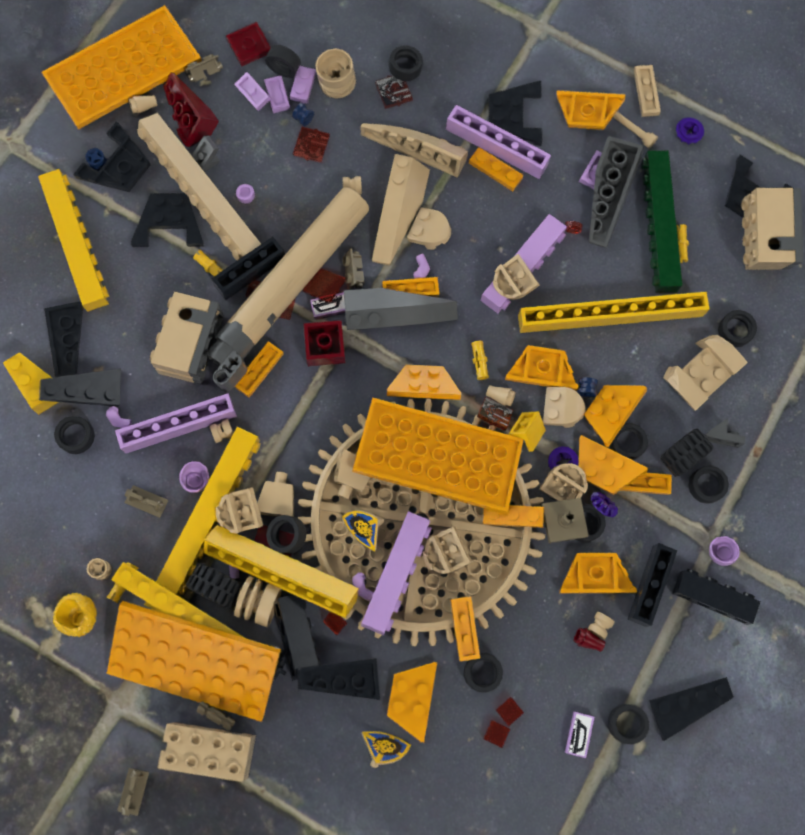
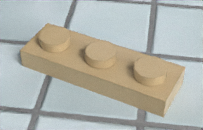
(647, 90)

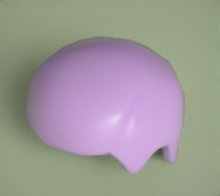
(194, 477)
(724, 551)

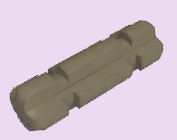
(216, 715)

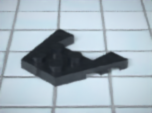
(506, 111)
(122, 168)
(741, 186)
(167, 212)

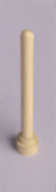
(648, 139)

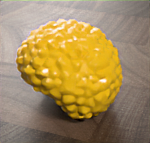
(75, 615)

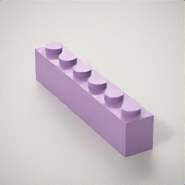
(497, 142)
(532, 252)
(175, 423)
(395, 574)

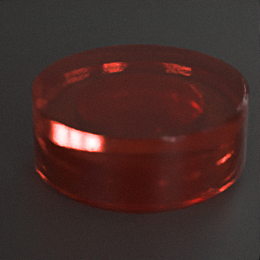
(573, 227)

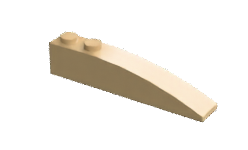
(418, 145)
(401, 204)

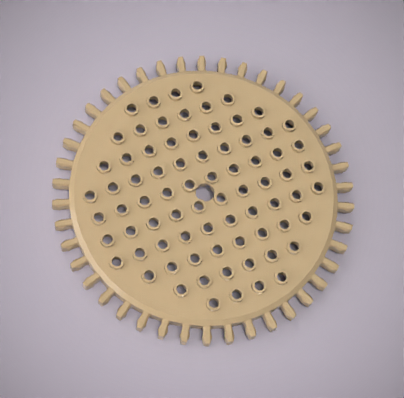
(483, 595)

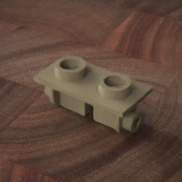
(209, 64)
(352, 262)
(145, 501)
(133, 792)

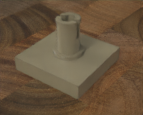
(564, 520)

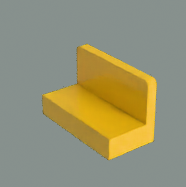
(530, 428)

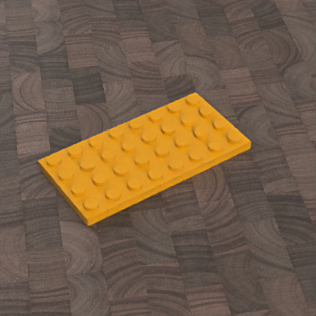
(121, 66)
(438, 455)
(192, 661)

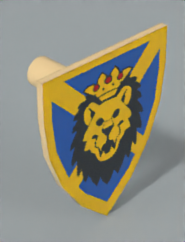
(363, 527)
(385, 747)

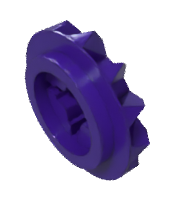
(686, 124)
(565, 452)
(604, 504)

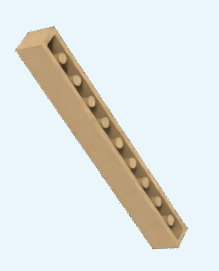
(197, 186)

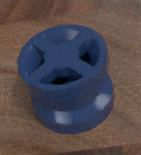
(303, 114)
(93, 155)
(587, 387)

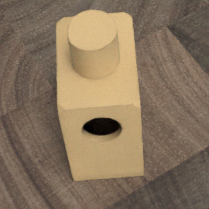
(344, 475)
(277, 497)

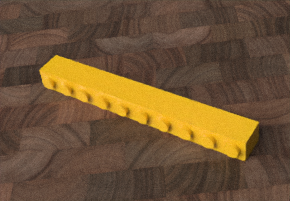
(613, 312)
(203, 518)

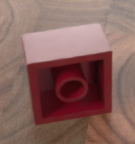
(324, 343)

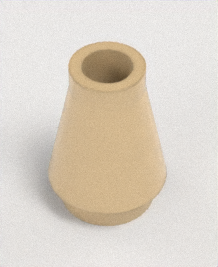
(142, 103)
(502, 395)

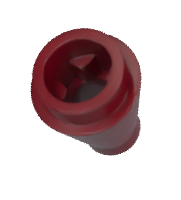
(587, 639)

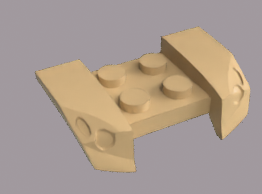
(705, 371)

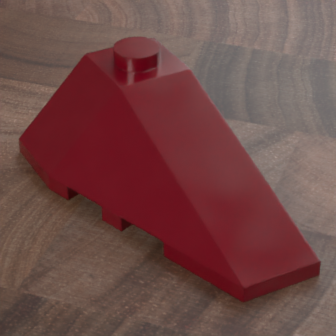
(190, 112)

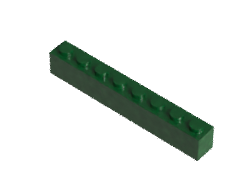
(662, 221)

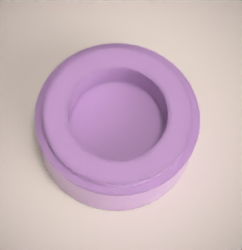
(245, 193)

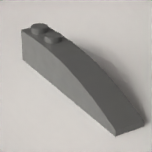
(612, 184)
(394, 308)

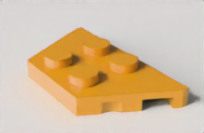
(589, 109)
(543, 368)
(424, 382)
(612, 409)
(606, 467)
(597, 575)
(412, 698)

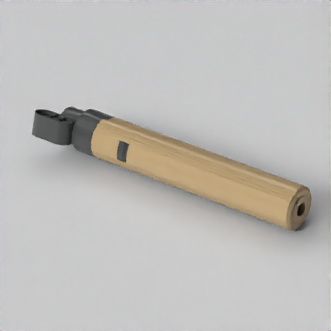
(283, 286)

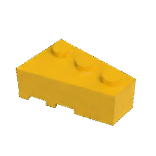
(27, 379)

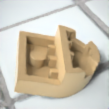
(430, 229)
(514, 279)
(563, 407)
(565, 482)
(239, 511)
(446, 552)

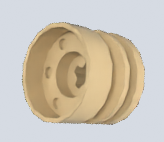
(335, 73)
(255, 600)

